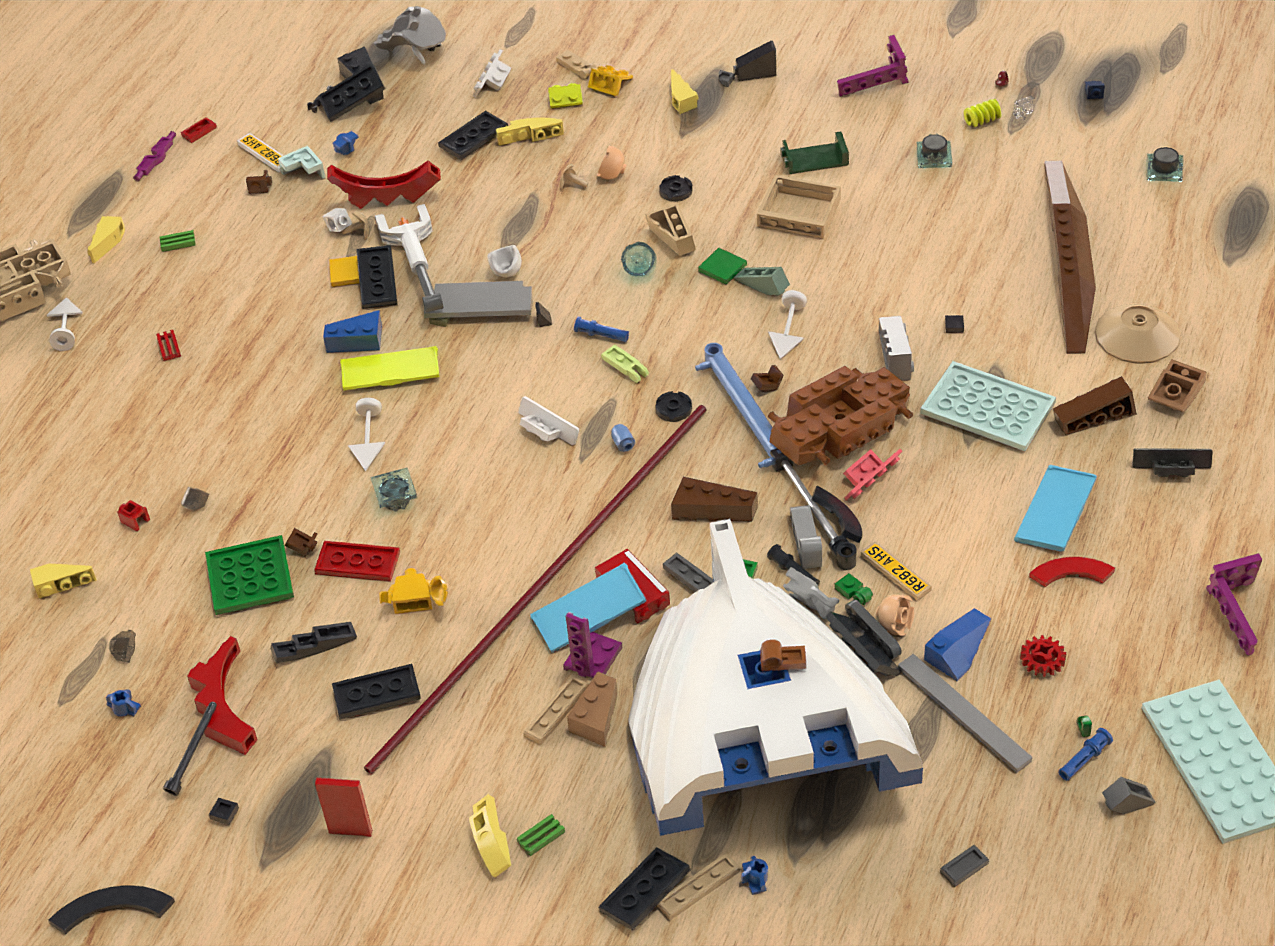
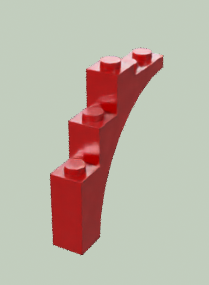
(385, 189)
(210, 683)

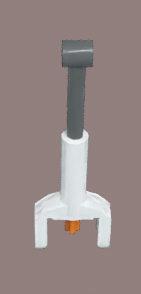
(409, 237)

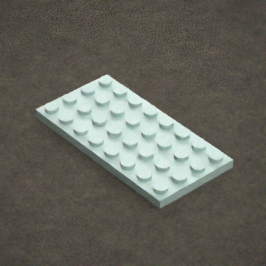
(1217, 758)

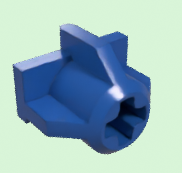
(344, 143)
(122, 704)
(755, 874)

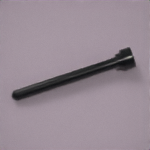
(173, 785)

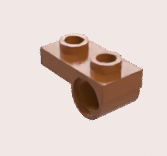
(781, 658)

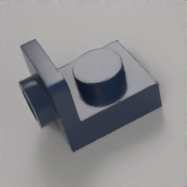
(1094, 89)

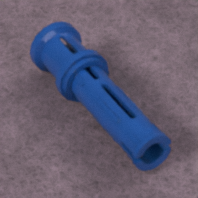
(593, 328)
(1091, 748)

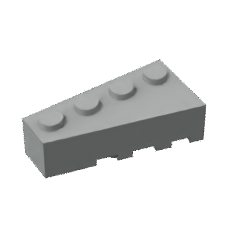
(896, 347)

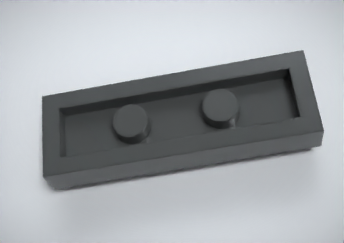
(687, 573)

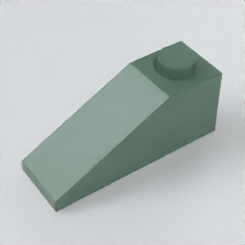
(764, 279)

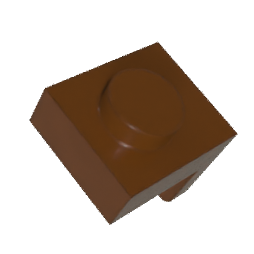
(259, 184)
(768, 380)
(301, 542)

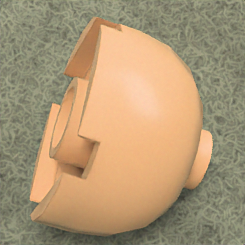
(612, 164)
(896, 614)

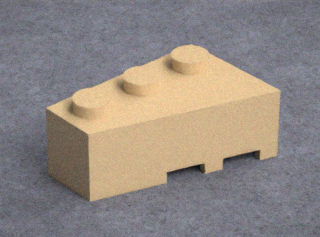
(672, 228)

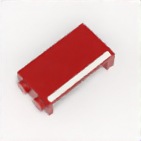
(655, 593)

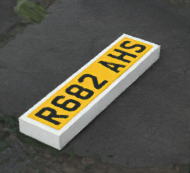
(261, 151)

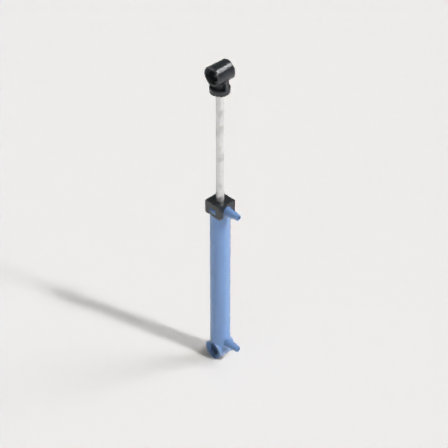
(716, 360)

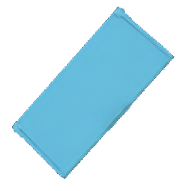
(1055, 508)
(597, 601)

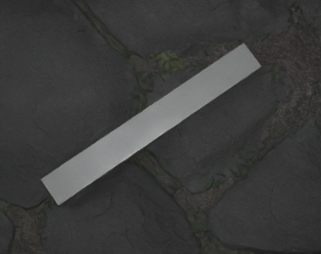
(965, 713)

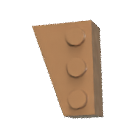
(594, 710)

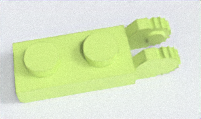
(624, 363)

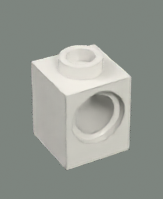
(337, 220)

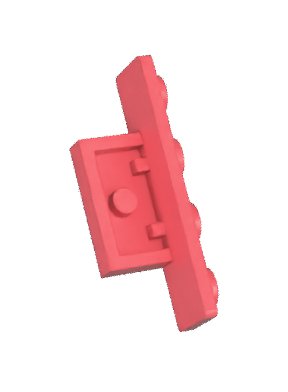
(865, 469)

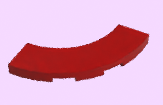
(1081, 566)

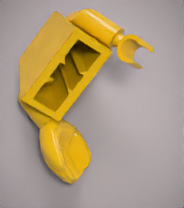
(413, 592)

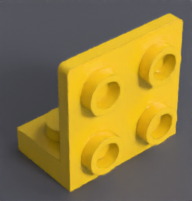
(607, 79)

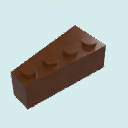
(1096, 407)
(713, 501)

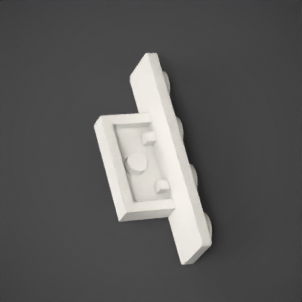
(495, 74)
(546, 423)

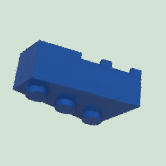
(354, 334)

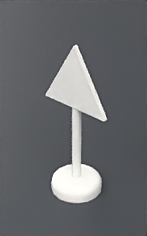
(62, 338)
(783, 342)
(367, 452)

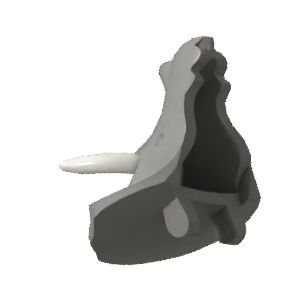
(414, 28)

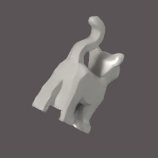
(808, 593)

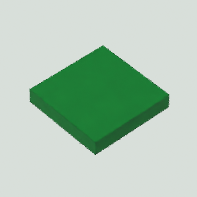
(722, 265)

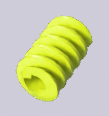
(982, 112)

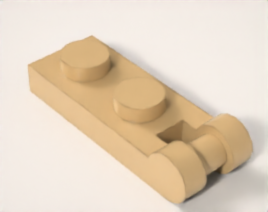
(575, 64)

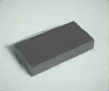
(964, 865)

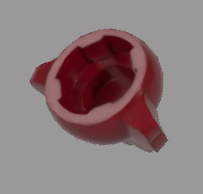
(1002, 79)

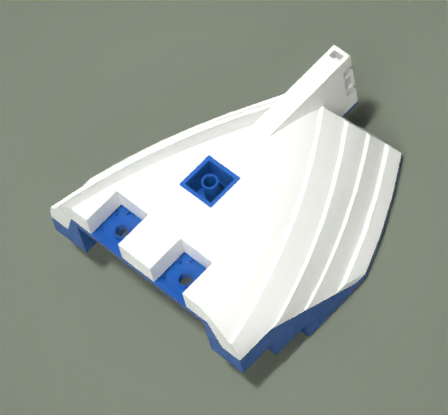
(712, 707)

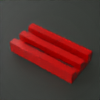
(199, 130)
(166, 336)

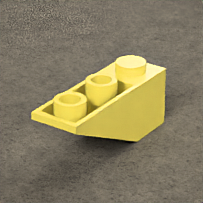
(682, 95)
(108, 234)
(60, 577)

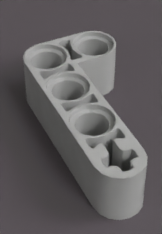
(806, 539)

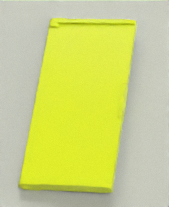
(390, 368)

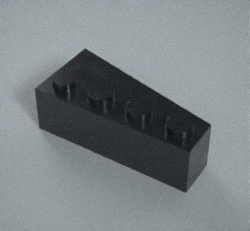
(354, 62)

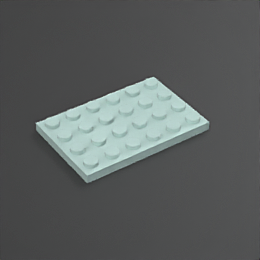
(988, 405)

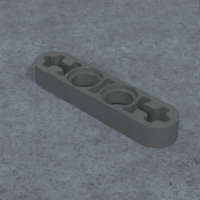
(873, 629)

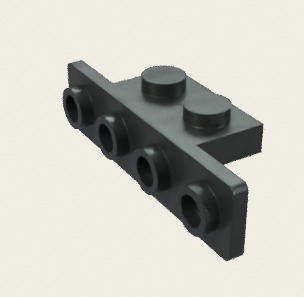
(1172, 460)

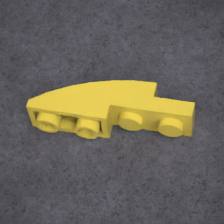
(528, 128)
(489, 837)

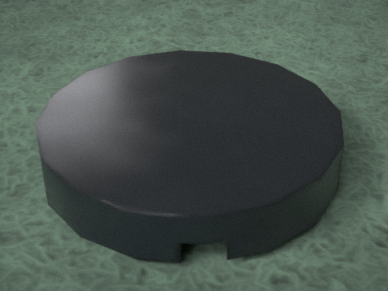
(675, 188)
(673, 406)

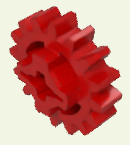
(1043, 655)

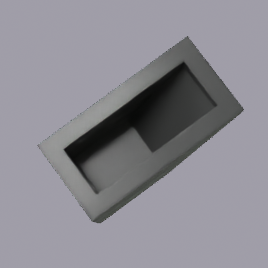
(1127, 796)

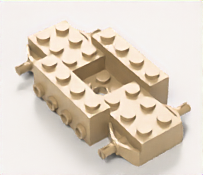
(26, 272)

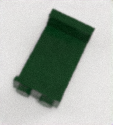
(816, 157)

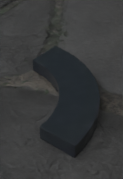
(848, 521)

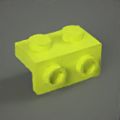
(565, 95)

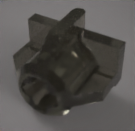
(194, 498)
(123, 646)

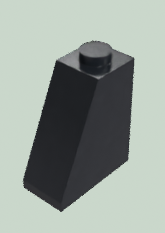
(757, 63)

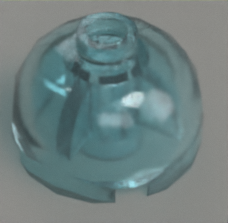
(639, 259)

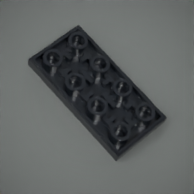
(864, 646)

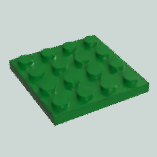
(249, 575)

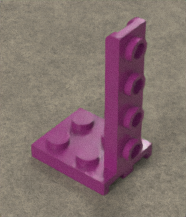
(878, 76)
(1227, 577)
(588, 650)

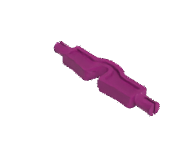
(159, 153)

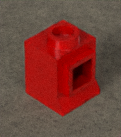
(130, 512)

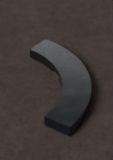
(109, 899)

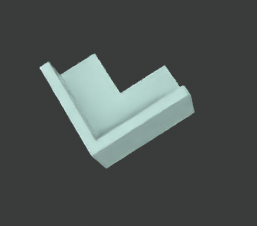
(301, 158)

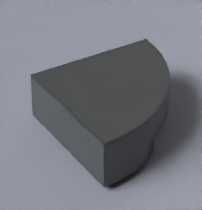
(726, 78)

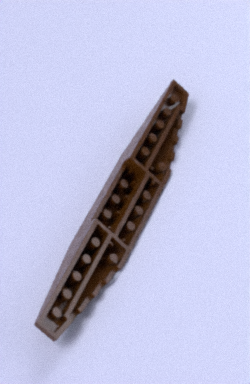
(1073, 257)

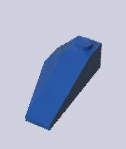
(956, 644)

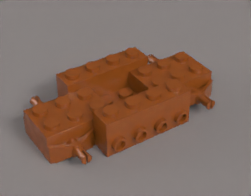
(864, 407)

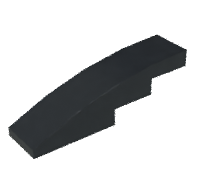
(318, 641)

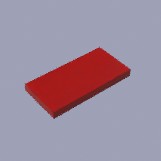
(357, 561)
(344, 806)

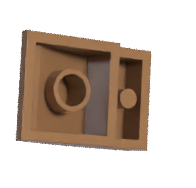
(1178, 385)

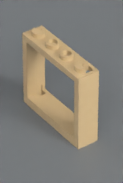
(796, 224)

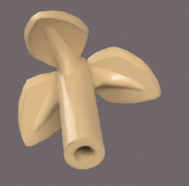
(569, 174)
(362, 223)

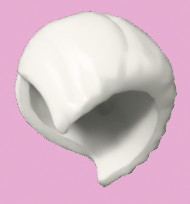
(505, 261)

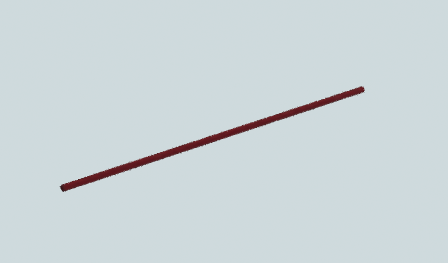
(530, 594)

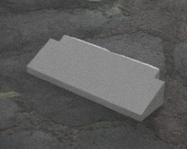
(483, 299)

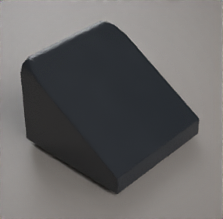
(543, 315)

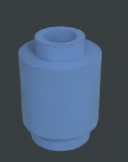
(622, 437)

